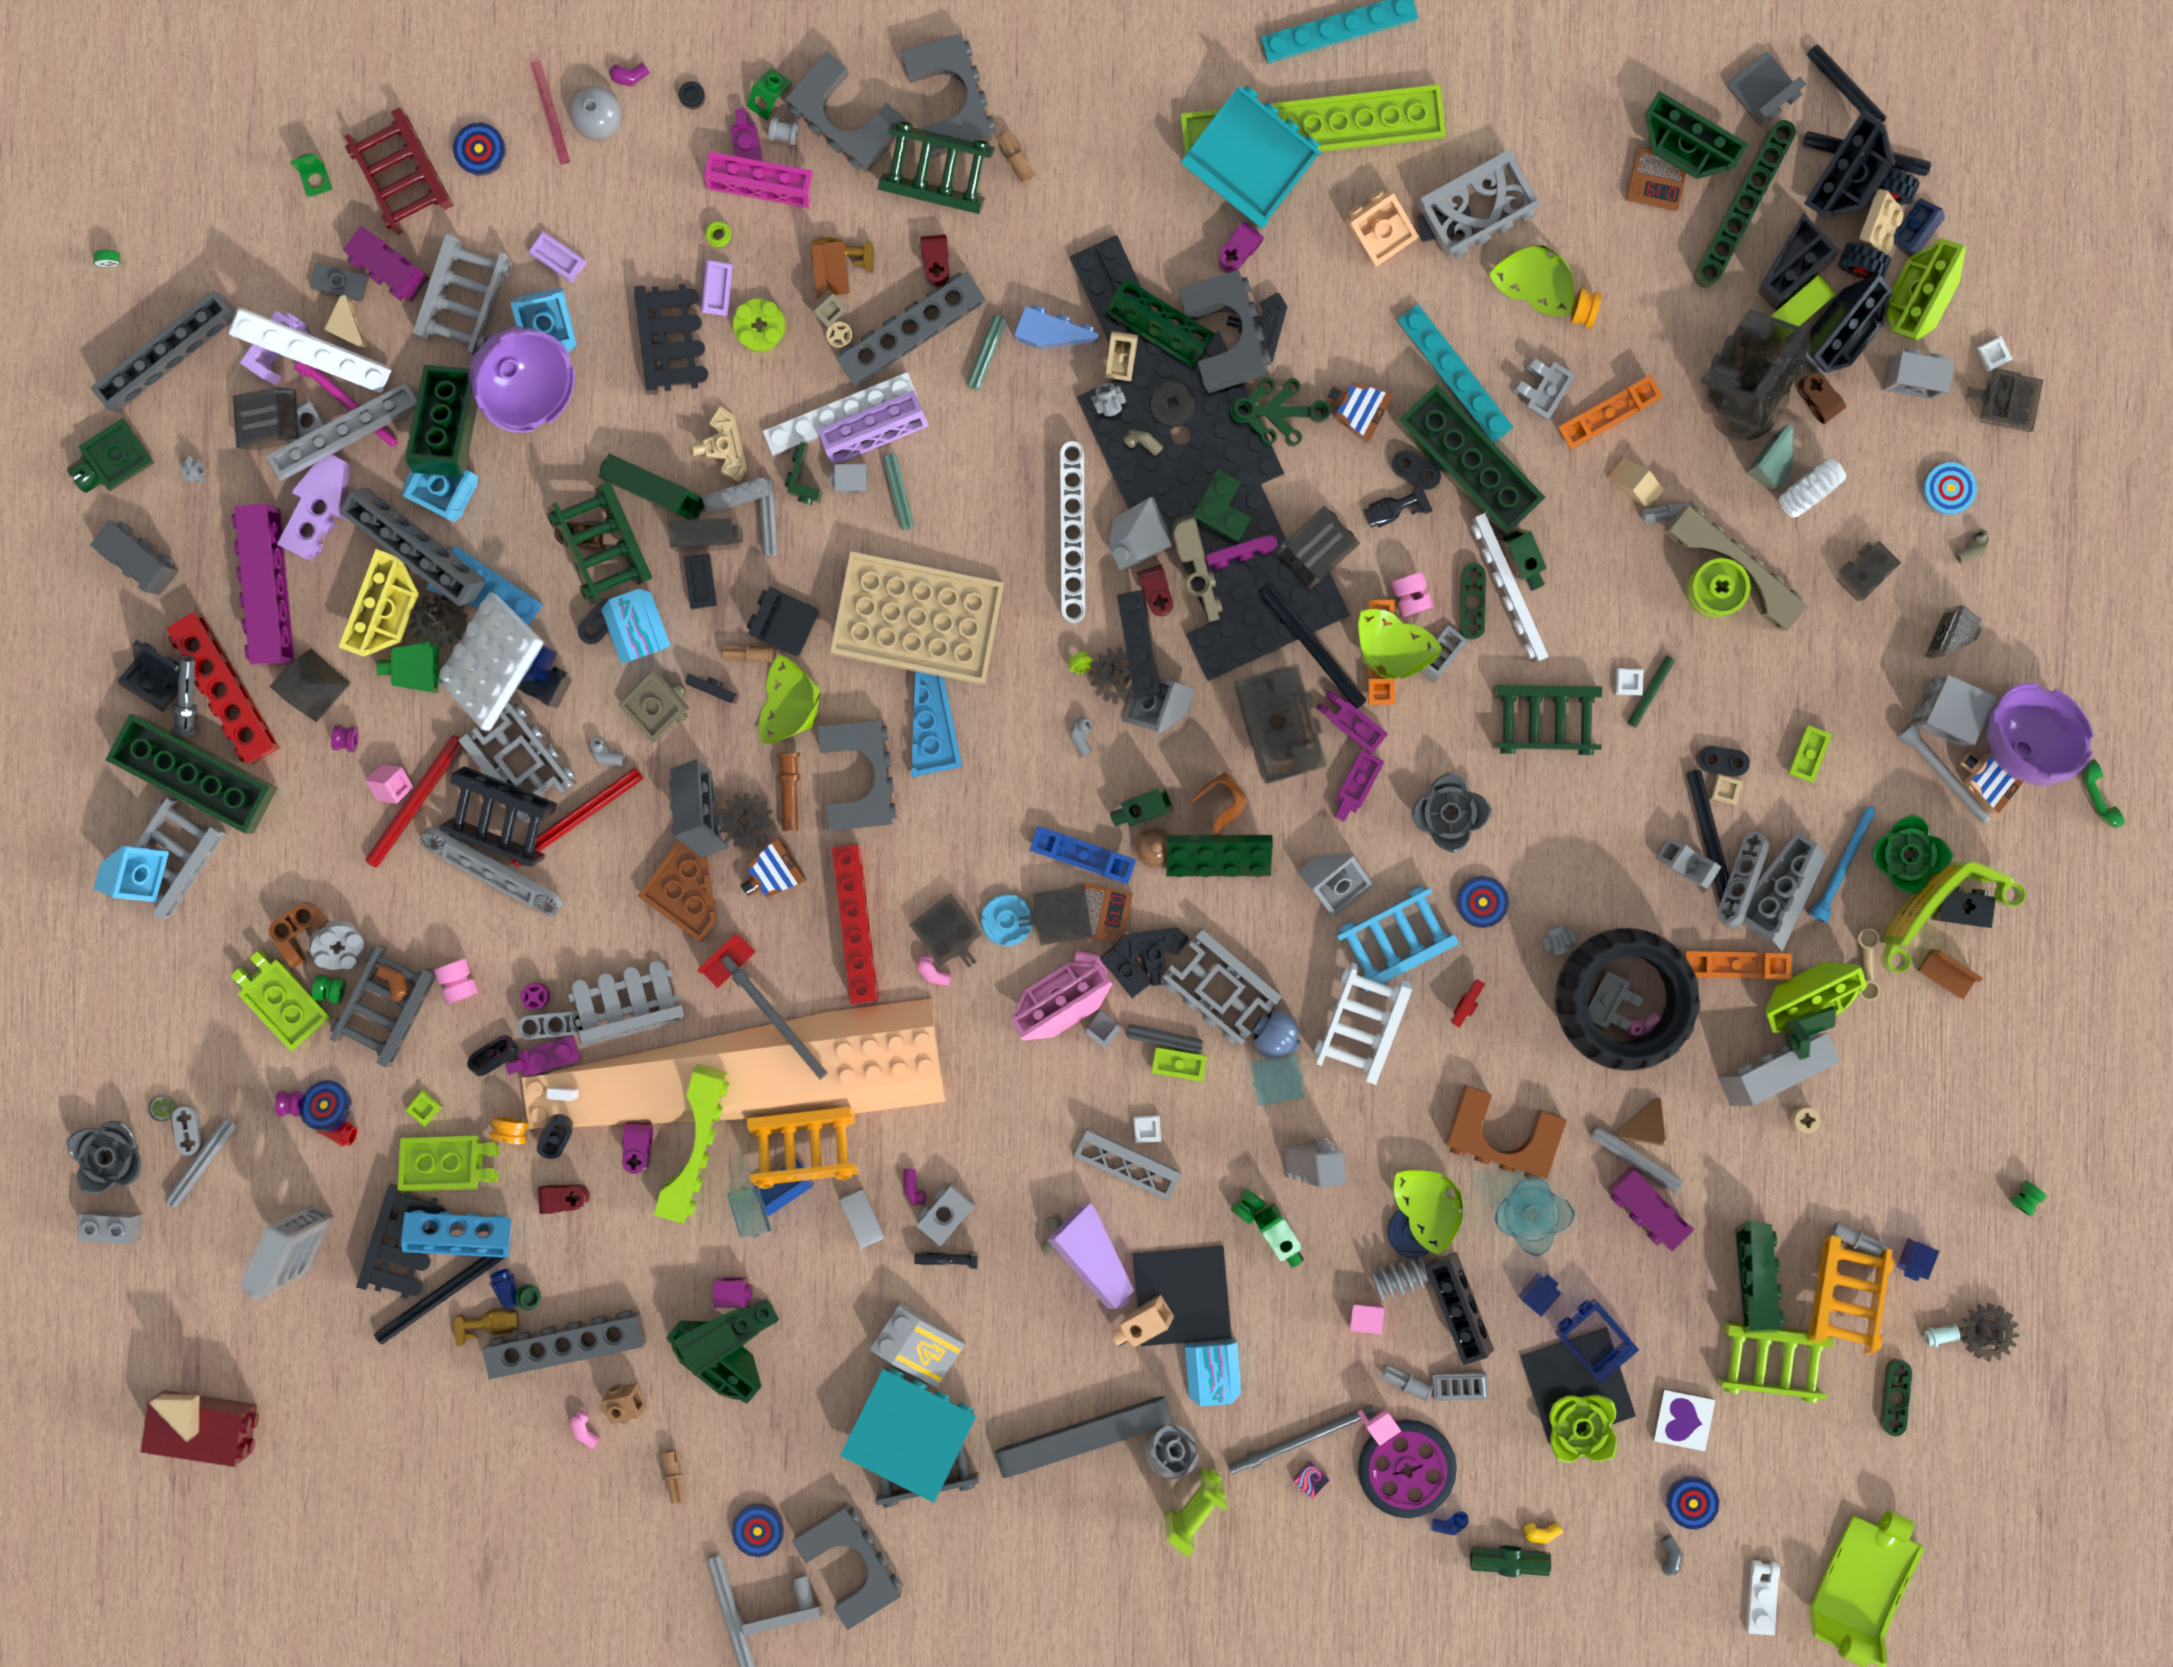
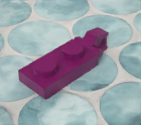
(745, 137)
(1357, 784)
(545, 1057)

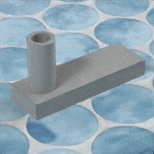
(806, 1611)

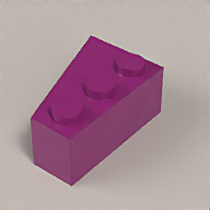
(385, 264)
(1649, 1209)

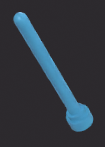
(1822, 909)

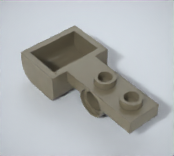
(1189, 548)

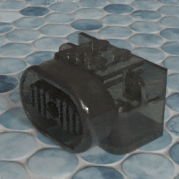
(1754, 375)
(1294, 744)

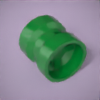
(328, 989)
(2028, 1198)
(1243, 1210)

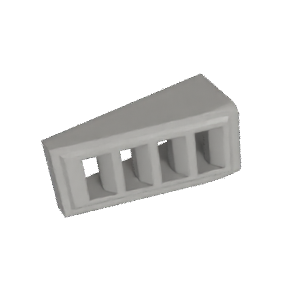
(1430, 672)
(1460, 1395)

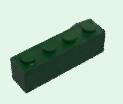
(1758, 1278)

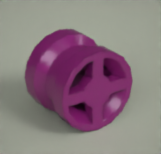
(345, 738)
(531, 999)
(288, 1103)

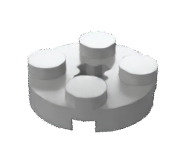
(340, 958)

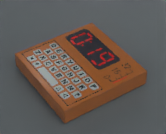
(1655, 181)
(1107, 911)

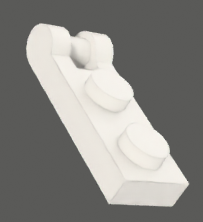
(1762, 1598)

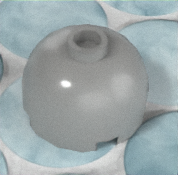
(595, 112)
(1171, 1452)

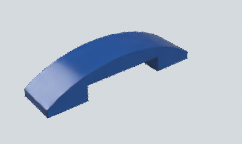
(1083, 855)

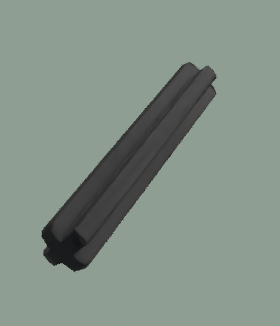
(1844, 82)

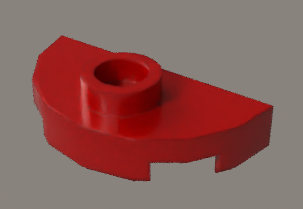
(1467, 1003)

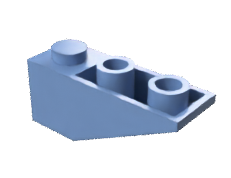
(1046, 331)

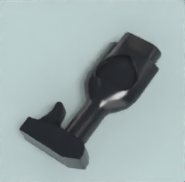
(1388, 509)
(928, 1258)

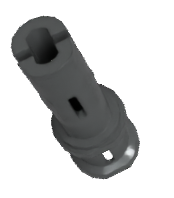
(185, 704)

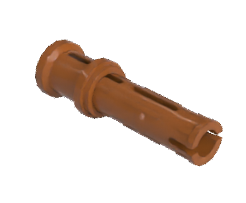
(788, 778)

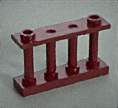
(423, 172)

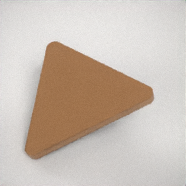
(1646, 1126)

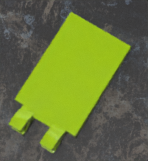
(280, 1000)
(444, 1163)

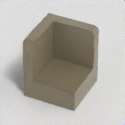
(826, 308)

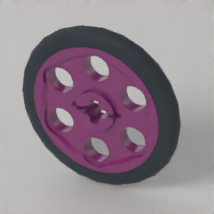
(1432, 1492)

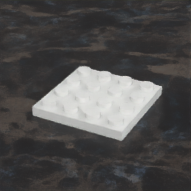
(489, 661)

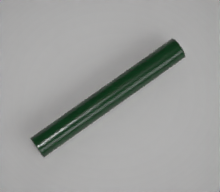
(1651, 691)

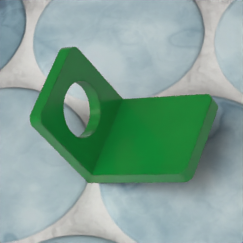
(769, 88)
(308, 165)

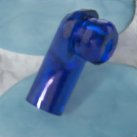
(1452, 1525)

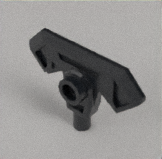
(1274, 313)
(1151, 947)

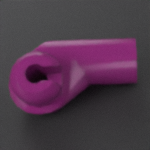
(628, 77)
(909, 1187)

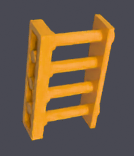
(788, 1126)
(1826, 1303)

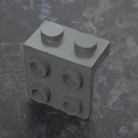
(1765, 88)

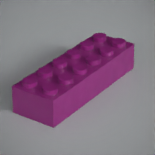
(263, 585)

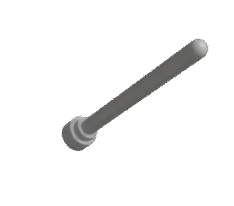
(1911, 735)

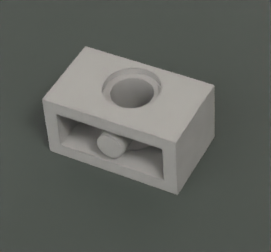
(109, 1227)
(938, 1228)

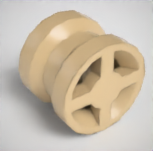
(837, 332)
(1799, 1119)

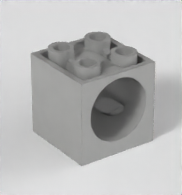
(1953, 710)

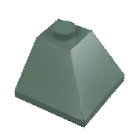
(1775, 460)

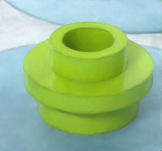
(718, 226)
(1080, 663)

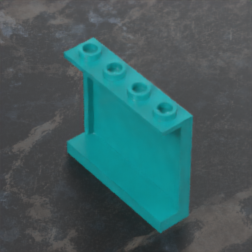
(1251, 155)
(909, 1434)

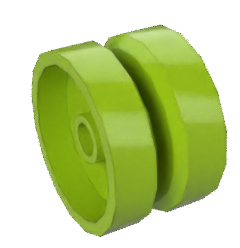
(1733, 585)

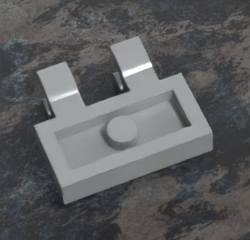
(1550, 389)
(1607, 1000)

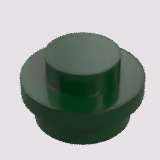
(527, 1297)

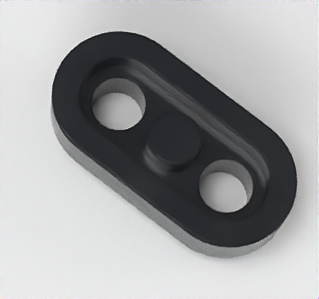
(1416, 470)
(596, 619)
(1723, 761)
(492, 1055)
(554, 1136)

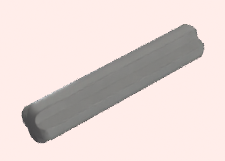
(768, 523)

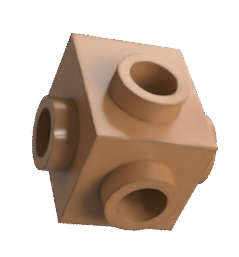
(623, 1403)

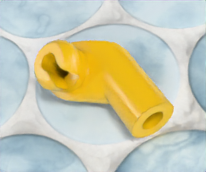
(1542, 1535)

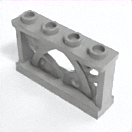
(1492, 171)

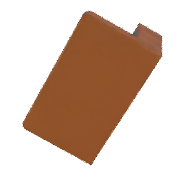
(830, 268)
(1948, 973)

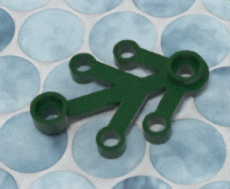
(1275, 411)

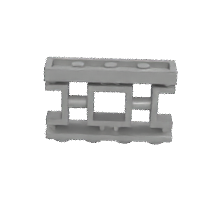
(535, 748)
(1232, 972)

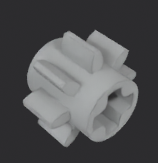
(1108, 399)
(1559, 940)

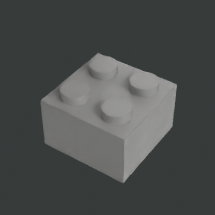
(1918, 374)

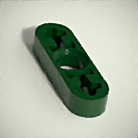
(1466, 581)
(1887, 1415)

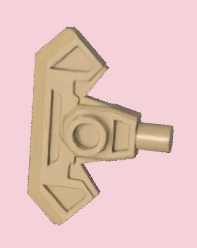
(724, 445)

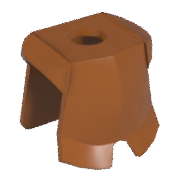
(1233, 810)

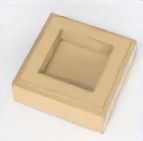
(1726, 789)

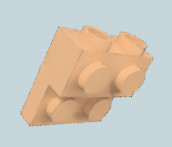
(1381, 227)

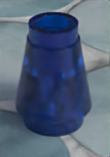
(504, 1287)

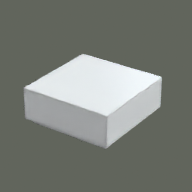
(1993, 354)
(1629, 681)
(562, 1093)
(1147, 1128)

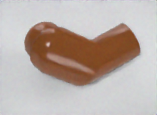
(396, 982)

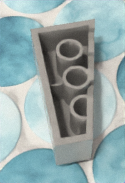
(1315, 1163)

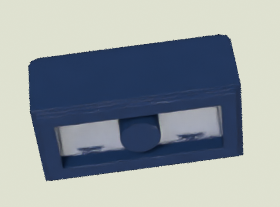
(1918, 227)

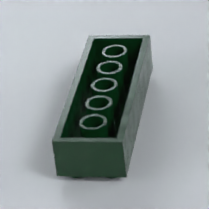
(1470, 460)
(191, 773)

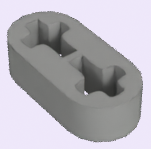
(181, 1130)

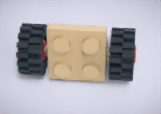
(1880, 226)

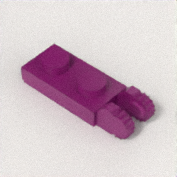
(1242, 552)
(1354, 723)

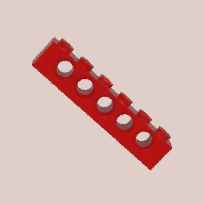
(262, 741)
(855, 924)

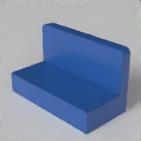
(783, 1193)

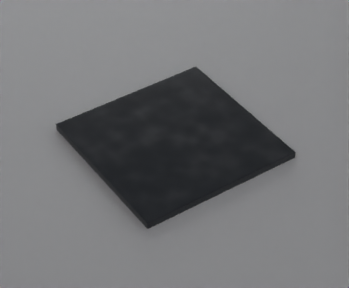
(1193, 1289)
(1558, 1373)

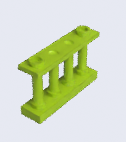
(1790, 1339)
(1183, 1523)

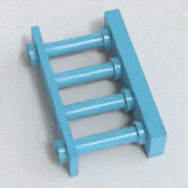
(1418, 952)

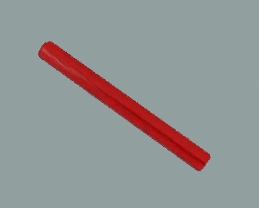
(414, 802)
(586, 810)

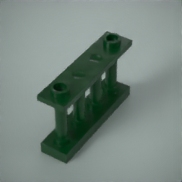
(918, 187)
(616, 523)
(1560, 696)

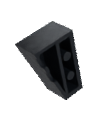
(1800, 261)
(549, 691)

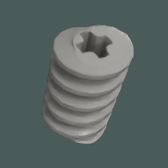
(1400, 1278)

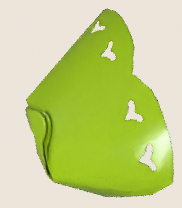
(1537, 278)
(1393, 645)
(792, 703)
(1430, 1207)

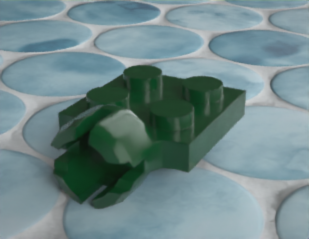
(109, 458)

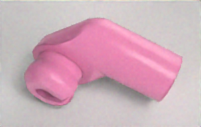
(930, 974)
(580, 1431)

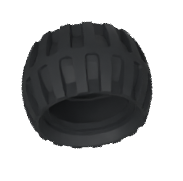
(1678, 1015)

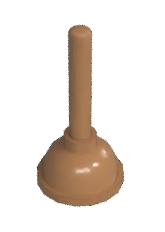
(1151, 846)

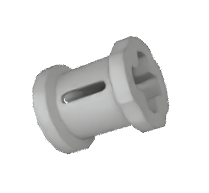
(783, 131)

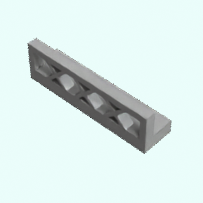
(1132, 1156)

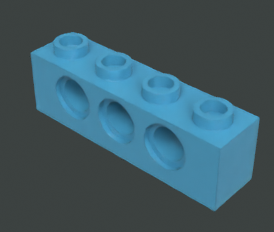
(468, 1243)

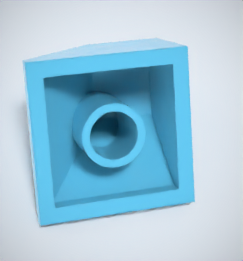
(132, 873)

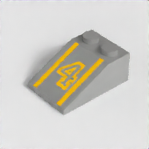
(917, 1345)

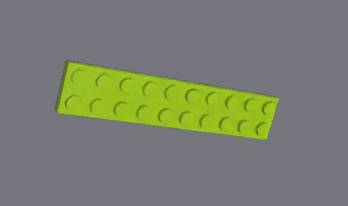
(1352, 119)

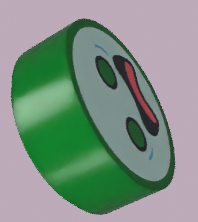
(106, 258)

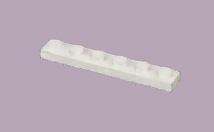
(309, 350)
(804, 427)
(1503, 578)

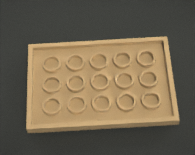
(917, 618)

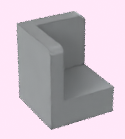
(1102, 1029)

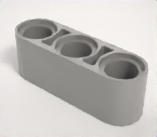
(544, 1026)

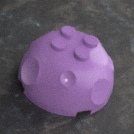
(521, 379)
(2039, 735)

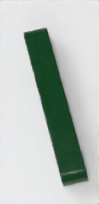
(1753, 195)

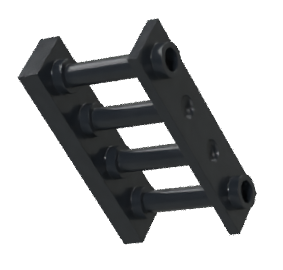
(513, 799)

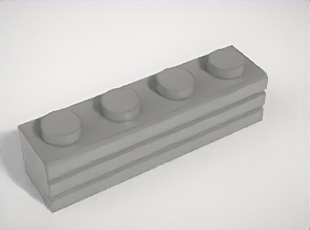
(736, 495)

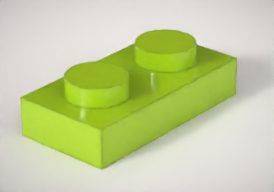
(1809, 754)
(1179, 1064)

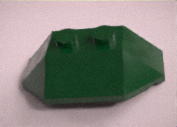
(1690, 139)
(732, 1377)

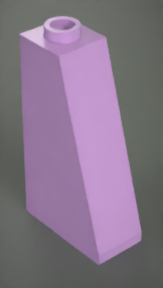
(1091, 1255)

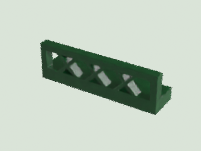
(1157, 325)

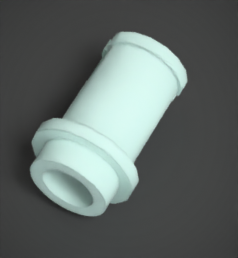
(1941, 1335)

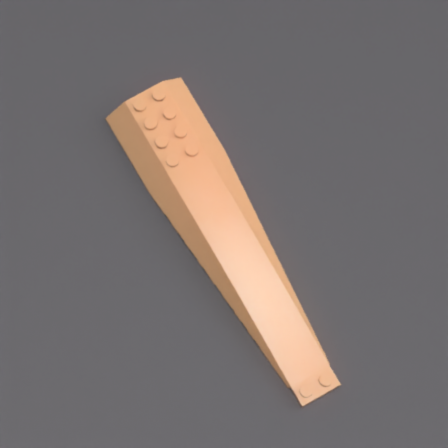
(871, 1053)

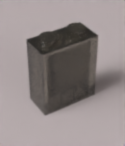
(266, 418)
(704, 535)
(1317, 547)

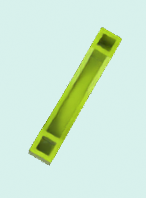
(704, 1096)

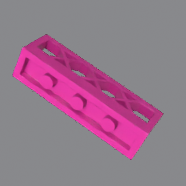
(758, 179)

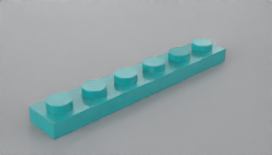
(1337, 29)
(1454, 373)

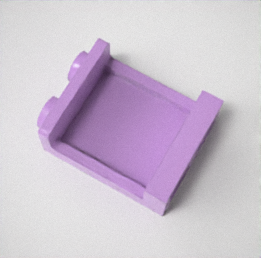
(260, 359)

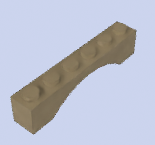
(1774, 600)

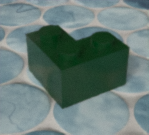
(1215, 510)

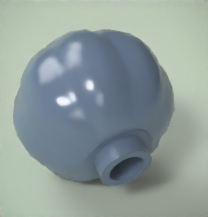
(1276, 1034)

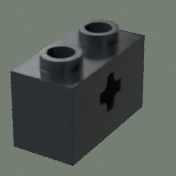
(1979, 912)

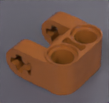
(286, 944)

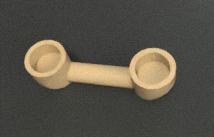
(1868, 939)

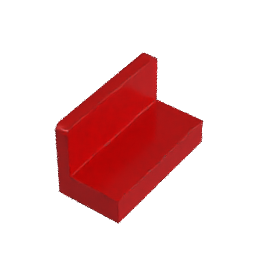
(737, 949)

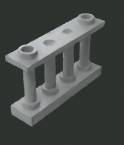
(443, 276)
(193, 860)

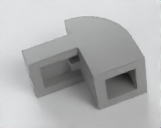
(1688, 863)

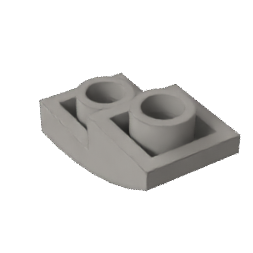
(861, 1218)

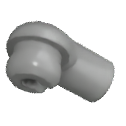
(1079, 734)
(603, 755)

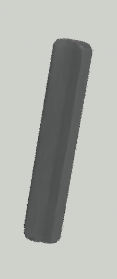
(1164, 1038)

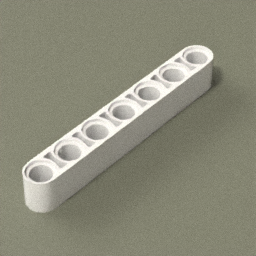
(1077, 520)

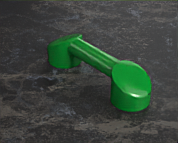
(2111, 816)

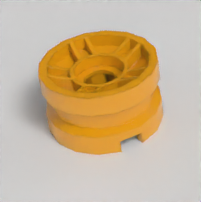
(1586, 308)
(509, 1130)

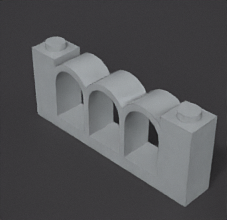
(286, 1251)

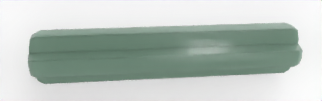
(986, 352)
(898, 491)

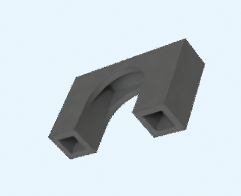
(951, 58)
(810, 100)
(1247, 357)
(869, 740)
(844, 1528)

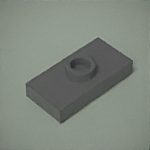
(339, 282)

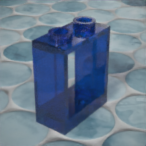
(1613, 1359)

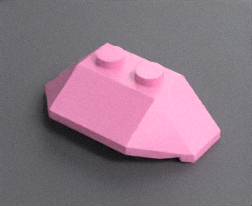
(1060, 1000)

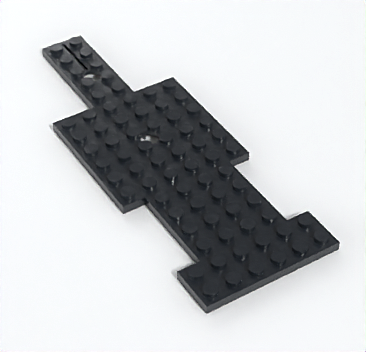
(1183, 473)

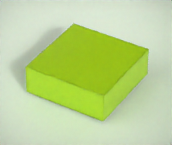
(423, 1108)

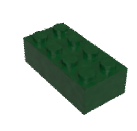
(442, 422)

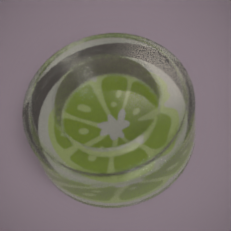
(161, 1108)

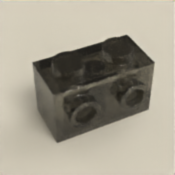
(1867, 570)

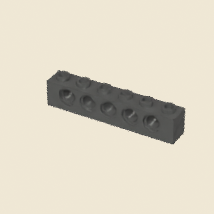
(905, 343)
(164, 351)
(412, 546)
(500, 1364)

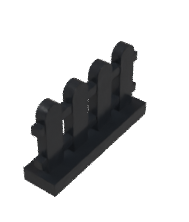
(668, 325)
(392, 1253)

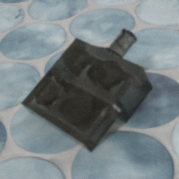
(2008, 399)
(1060, 915)
(946, 931)

